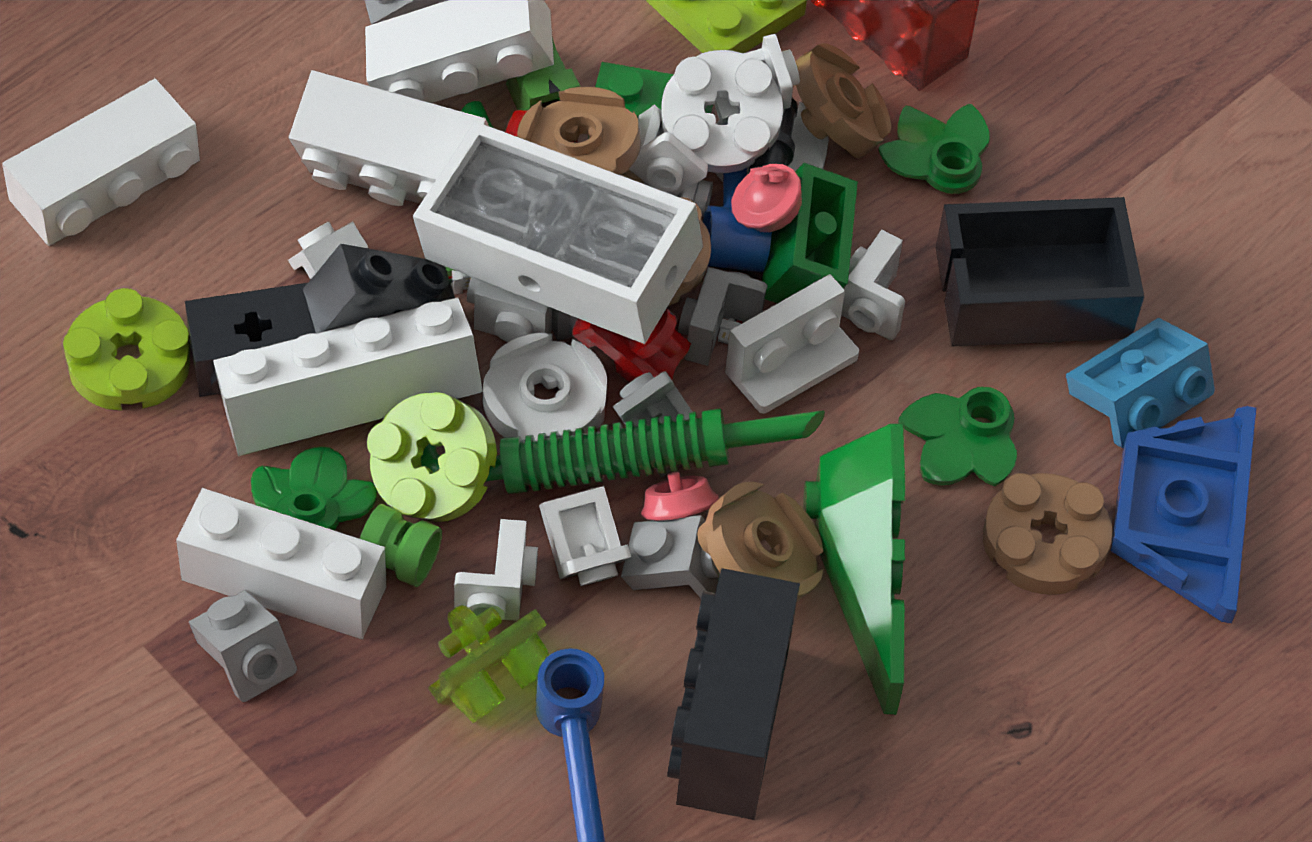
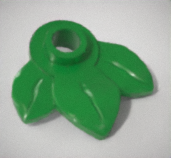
(931, 147)
(957, 441)
(313, 489)

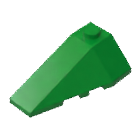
(859, 526)

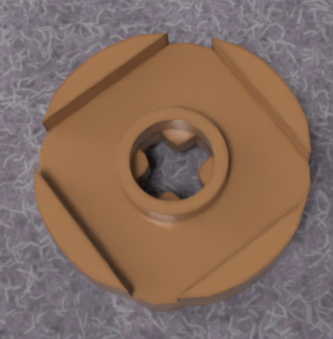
(838, 102)
(592, 111)
(1052, 501)
(749, 516)

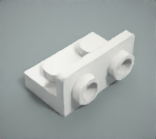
(790, 346)

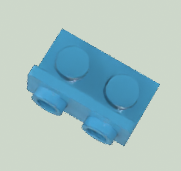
(1145, 378)

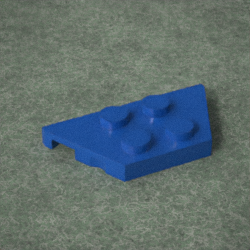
(1187, 507)

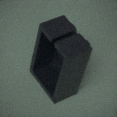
(1038, 271)
(732, 693)

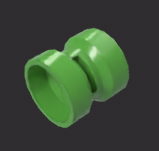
(408, 546)

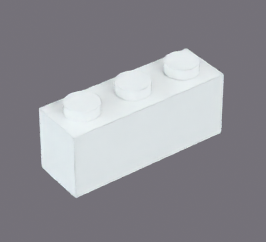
(458, 47)
(101, 162)
(282, 563)

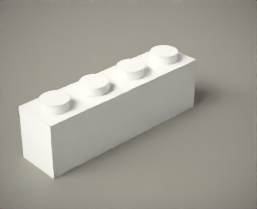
(346, 375)

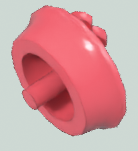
(767, 198)
(678, 497)

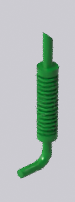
(632, 448)

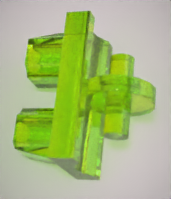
(468, 679)

